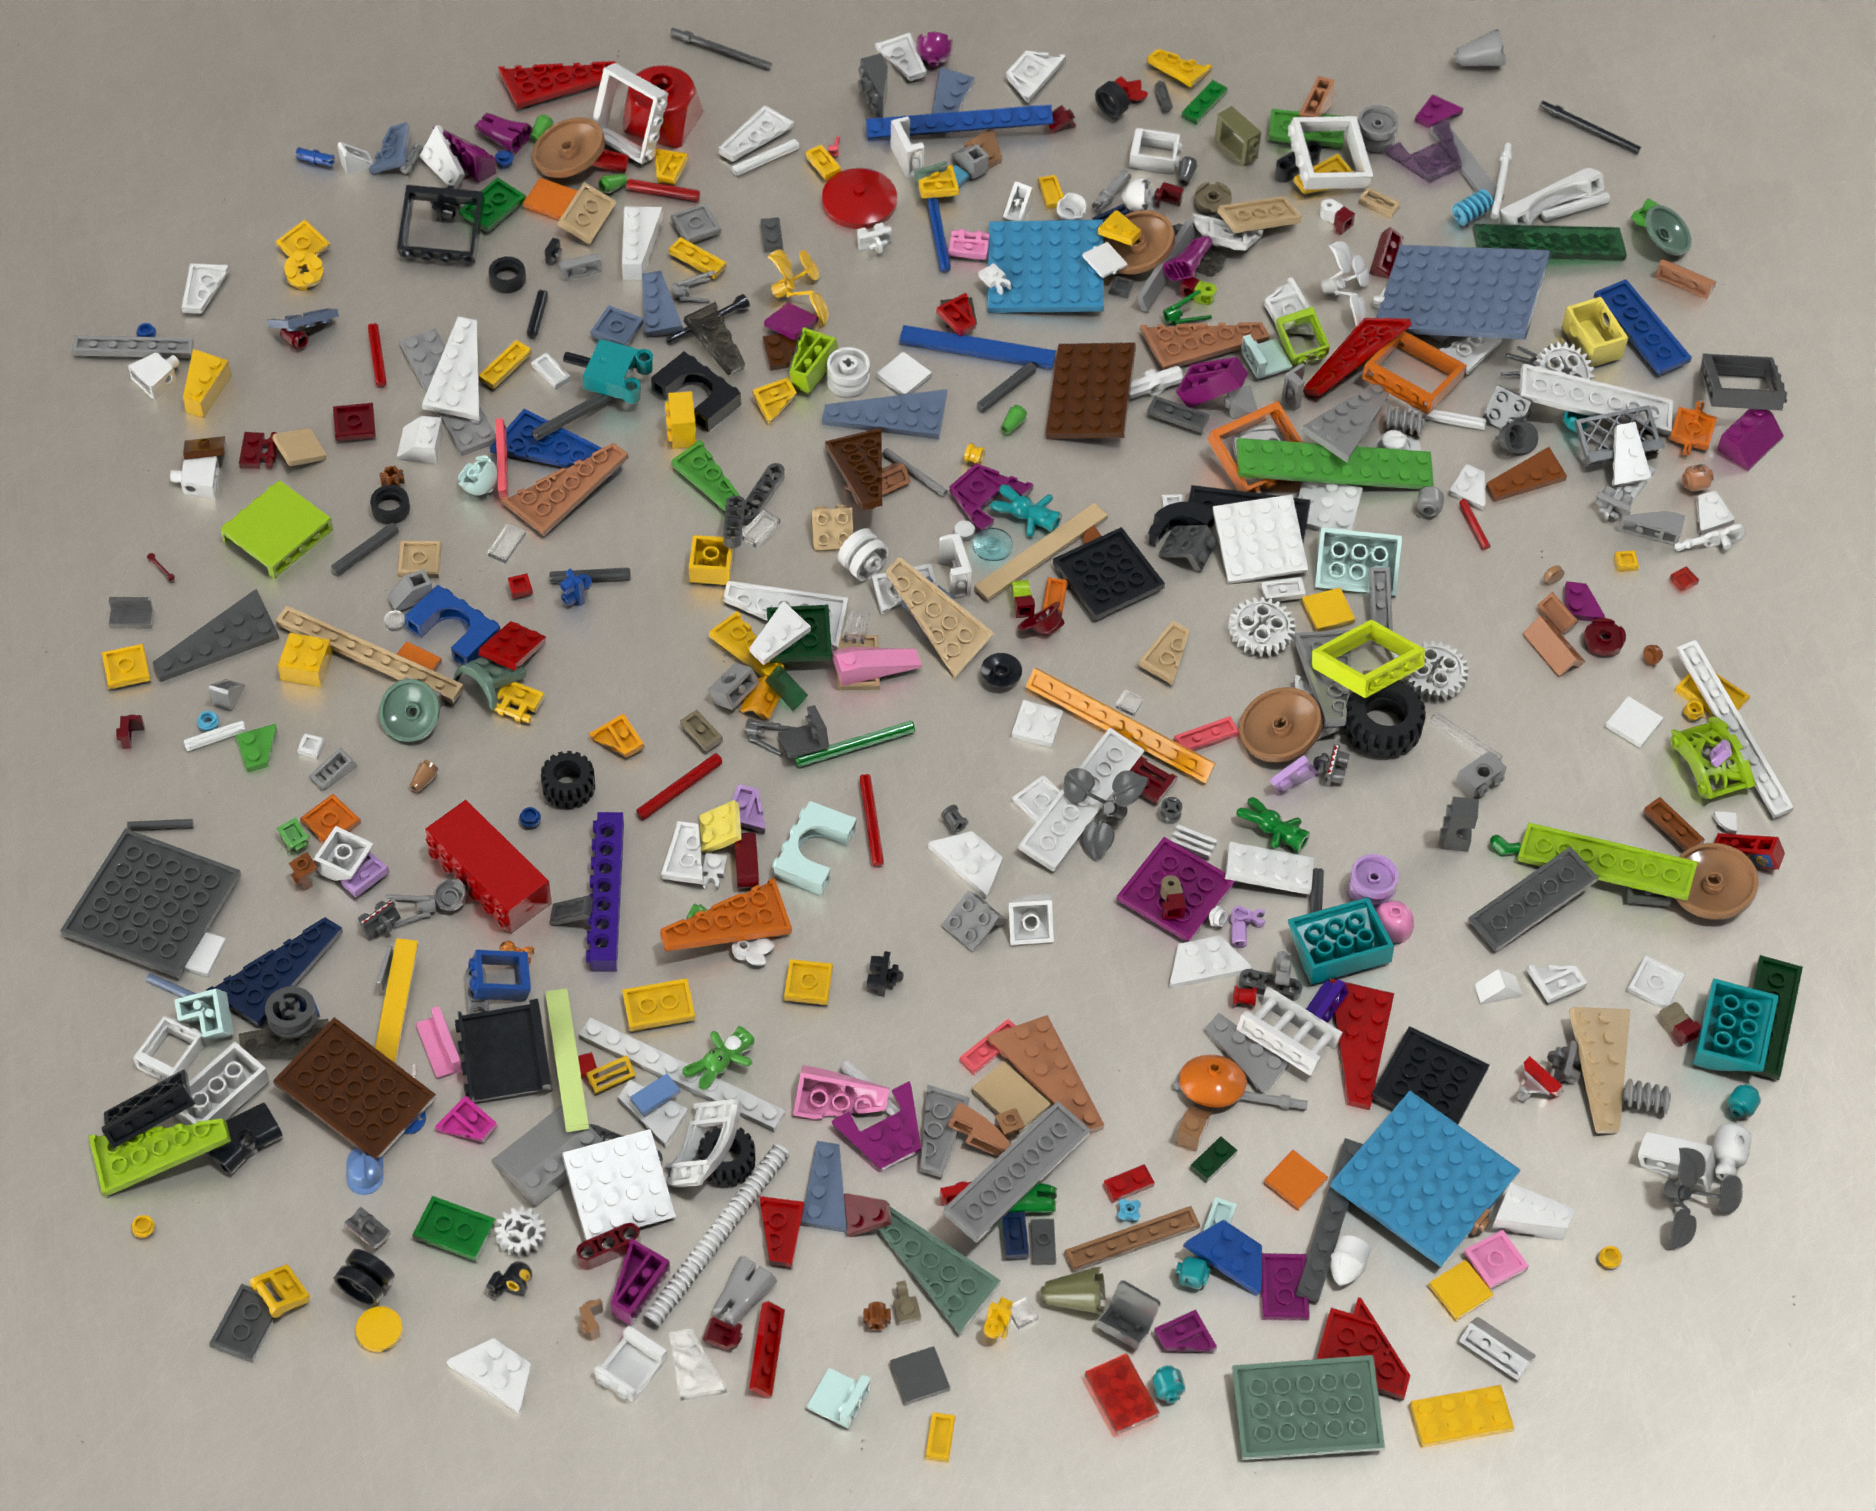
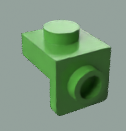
(1639, 215)
(293, 835)

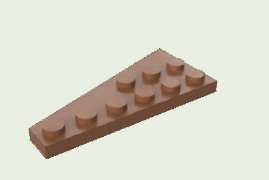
(1198, 341)
(565, 489)
(1047, 1067)

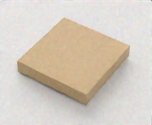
(299, 446)
(419, 556)

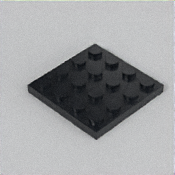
(1108, 573)
(1432, 1072)

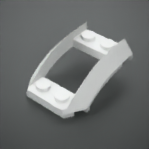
(685, 1168)

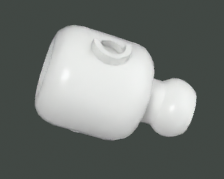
(1730, 1149)

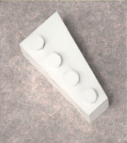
(639, 234)

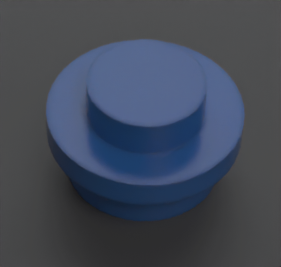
(504, 158)
(146, 330)
(530, 817)

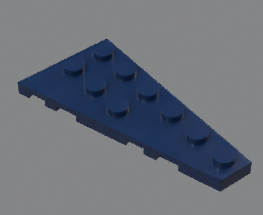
(277, 969)

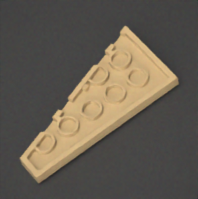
(1602, 1056)

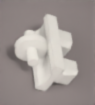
(875, 239)

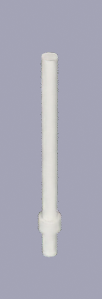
(1505, 159)

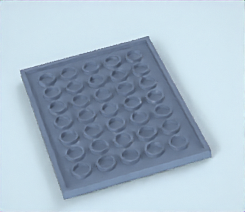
(1465, 290)

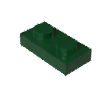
(1213, 1159)

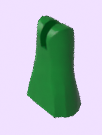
(1038, 1200)

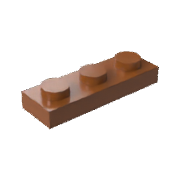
(1673, 824)

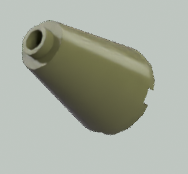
(1077, 1291)

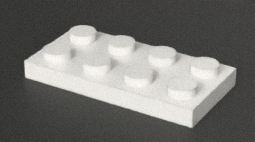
(1269, 868)

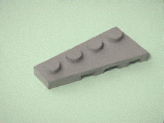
(1258, 1063)
(937, 1136)

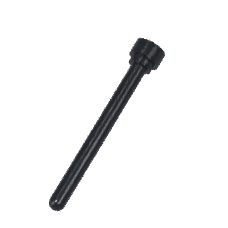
(740, 303)

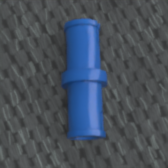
(315, 157)

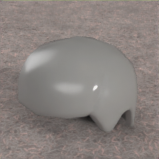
(450, 894)

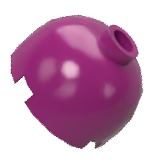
(934, 48)

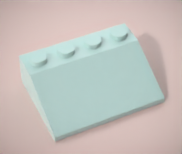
(1348, 555)

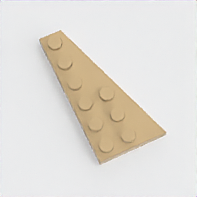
(946, 624)

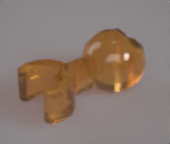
(510, 946)

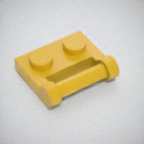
(286, 1286)

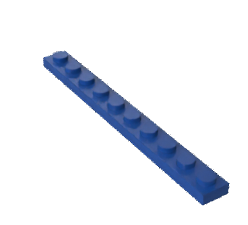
(965, 121)

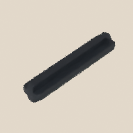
(537, 313)

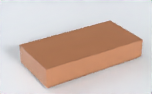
(1558, 613)

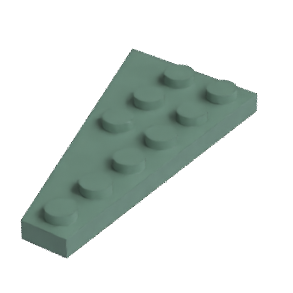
(946, 1275)

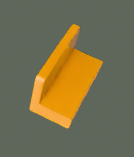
(761, 700)

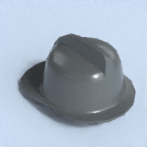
(1518, 437)

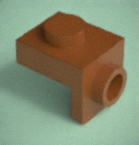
(302, 868)

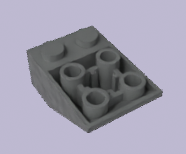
(873, 82)

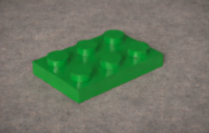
(499, 202)
(454, 1228)

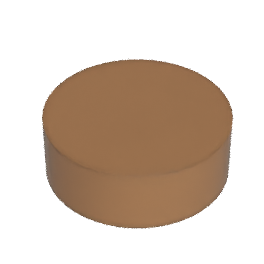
(1554, 574)

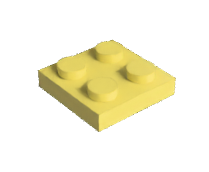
(720, 827)

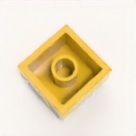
(680, 420)
(710, 560)
(305, 659)

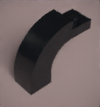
(1179, 515)

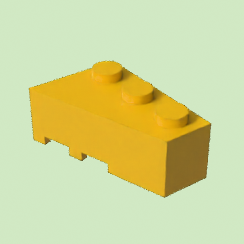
(204, 382)

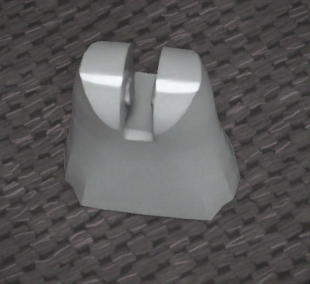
(743, 1290)

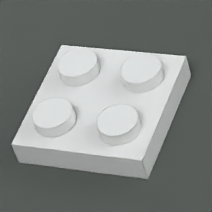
(1037, 724)

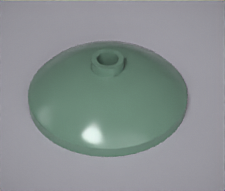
(1668, 230)
(397, 710)

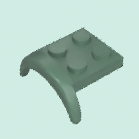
(490, 676)

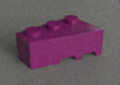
(1211, 380)
(639, 1280)

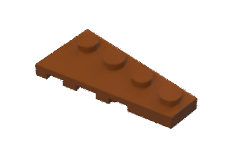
(1527, 476)

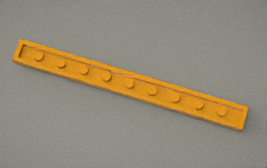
(1107, 718)

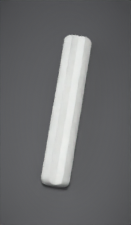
(214, 735)

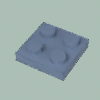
(616, 326)

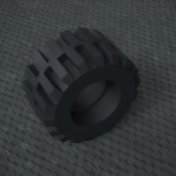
(568, 793)
(731, 1171)

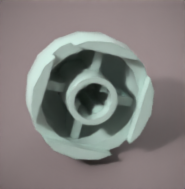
(479, 477)

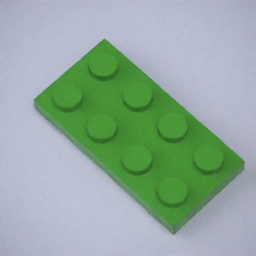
(1282, 119)

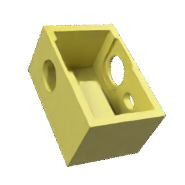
(1587, 330)

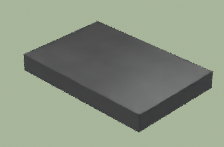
(244, 1325)

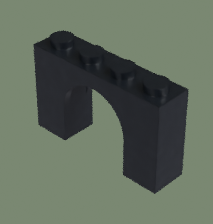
(687, 371)

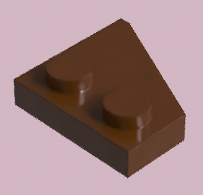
(779, 350)

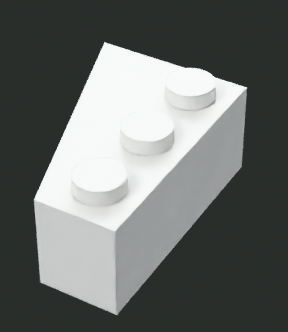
(1662, 1156)
(1532, 1214)

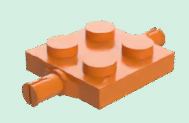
(1693, 428)

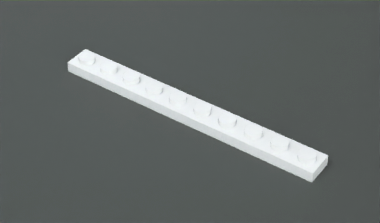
(1723, 707)
(660, 1063)

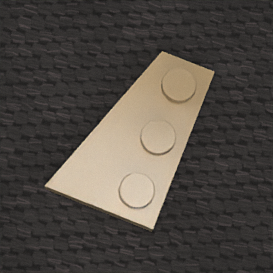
(1166, 652)

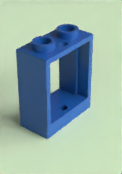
(500, 991)

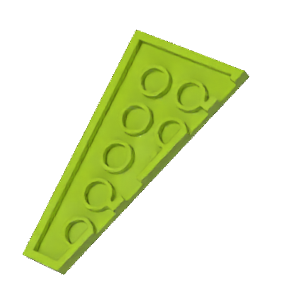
(153, 1152)

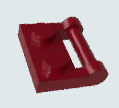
(1155, 789)

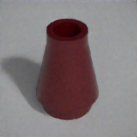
(297, 339)

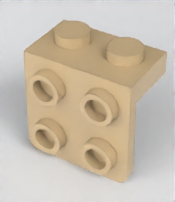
(831, 526)

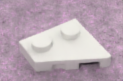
(1712, 513)

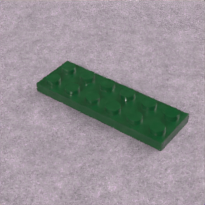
(1781, 980)

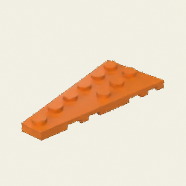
(738, 918)

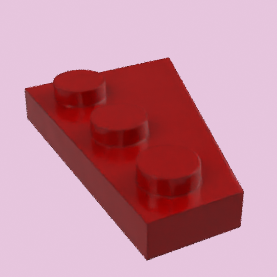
(781, 1228)

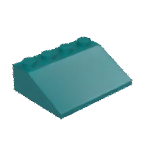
(1340, 940)
(1735, 1028)

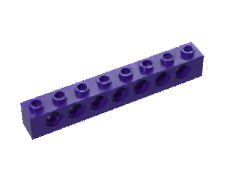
(605, 958)

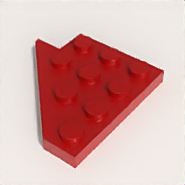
(1361, 1336)

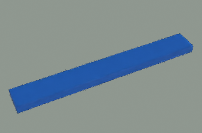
(977, 347)

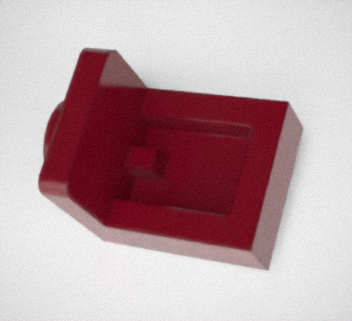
(1061, 118)
(1169, 193)
(127, 725)
(722, 1334)

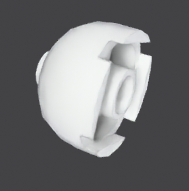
(1139, 195)

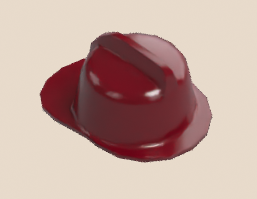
(1045, 621)

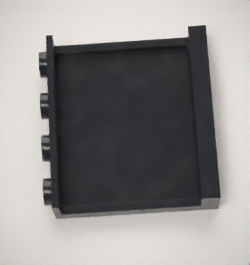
(503, 1052)

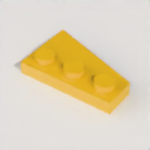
(1180, 69)

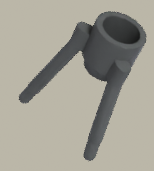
(1530, 361)
(756, 728)

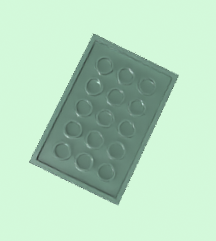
(1307, 1407)

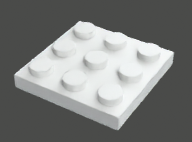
(1331, 504)

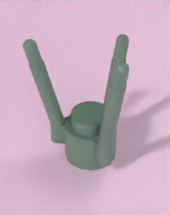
(925, 172)

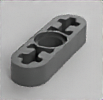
(1256, 975)

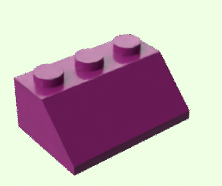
(1750, 437)

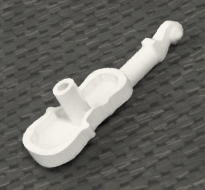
(1726, 537)

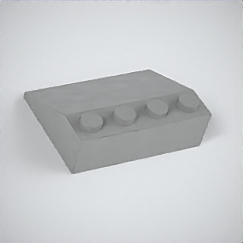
(536, 1159)

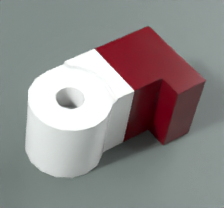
(1337, 215)

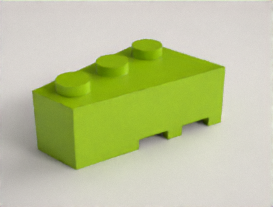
(811, 359)

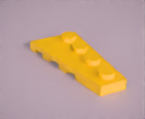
(737, 638)

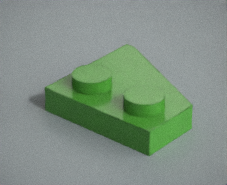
(257, 746)

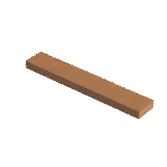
(1132, 1239)

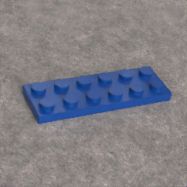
(1644, 328)

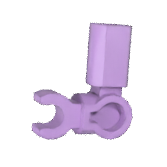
(1239, 919)

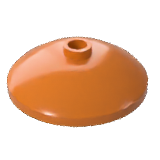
(1212, 1081)

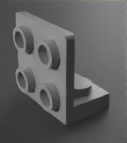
(972, 920)

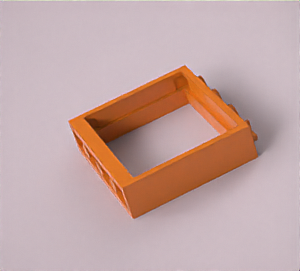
(1406, 390)
(1216, 436)

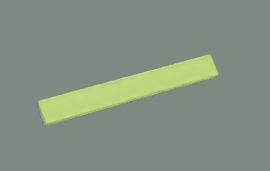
(566, 1060)

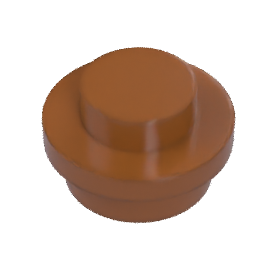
(1653, 654)

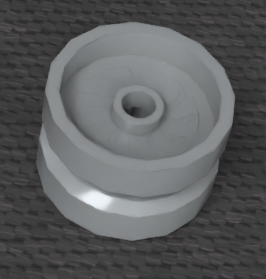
(1378, 127)

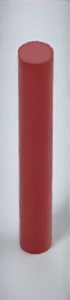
(1474, 524)

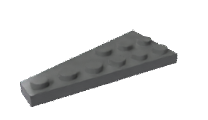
(228, 634)

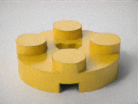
(308, 279)

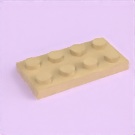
(1259, 214)

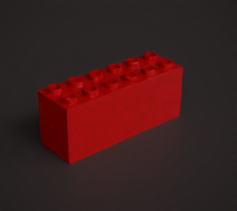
(488, 866)

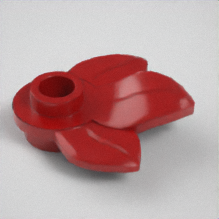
(1132, 89)

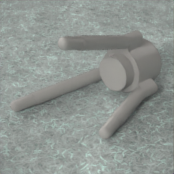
(681, 288)
(424, 903)

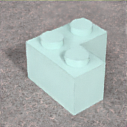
(209, 1009)

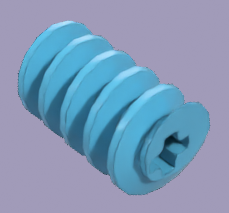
(1472, 207)

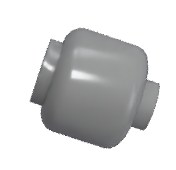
(1430, 501)

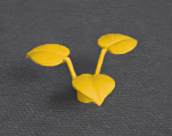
(785, 285)

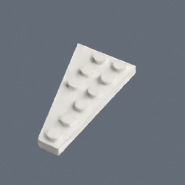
(456, 378)
(757, 598)

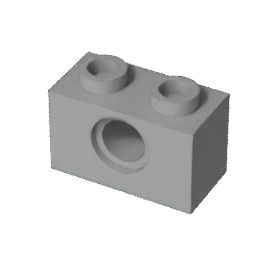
(733, 686)
(1471, 778)

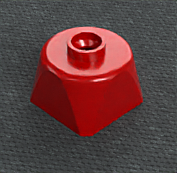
(681, 111)

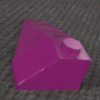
(471, 157)

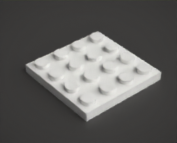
(1260, 539)
(618, 1184)

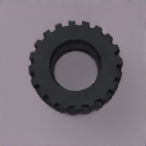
(1383, 739)

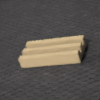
(1379, 204)

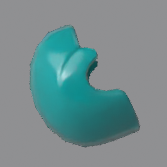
(1570, 417)

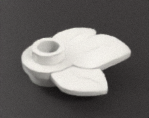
(752, 950)

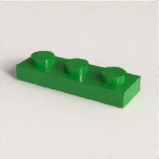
(1204, 102)

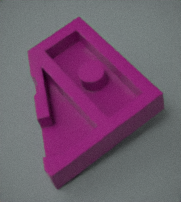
(1581, 602)
(1185, 1334)

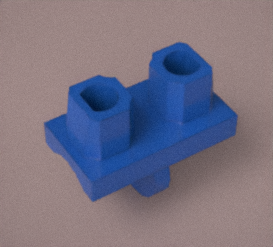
(574, 588)

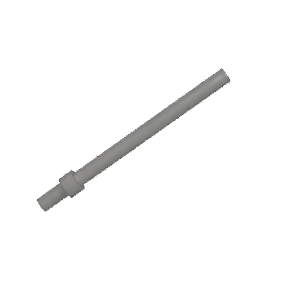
(1284, 1101)

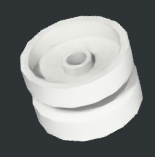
(848, 372)
(863, 554)

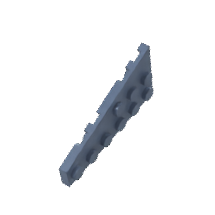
(900, 414)

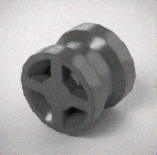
(1171, 804)

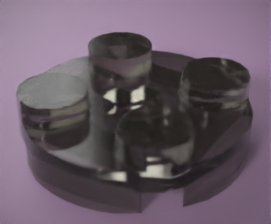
(1214, 264)

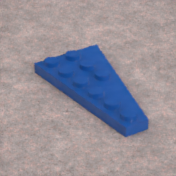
(557, 448)

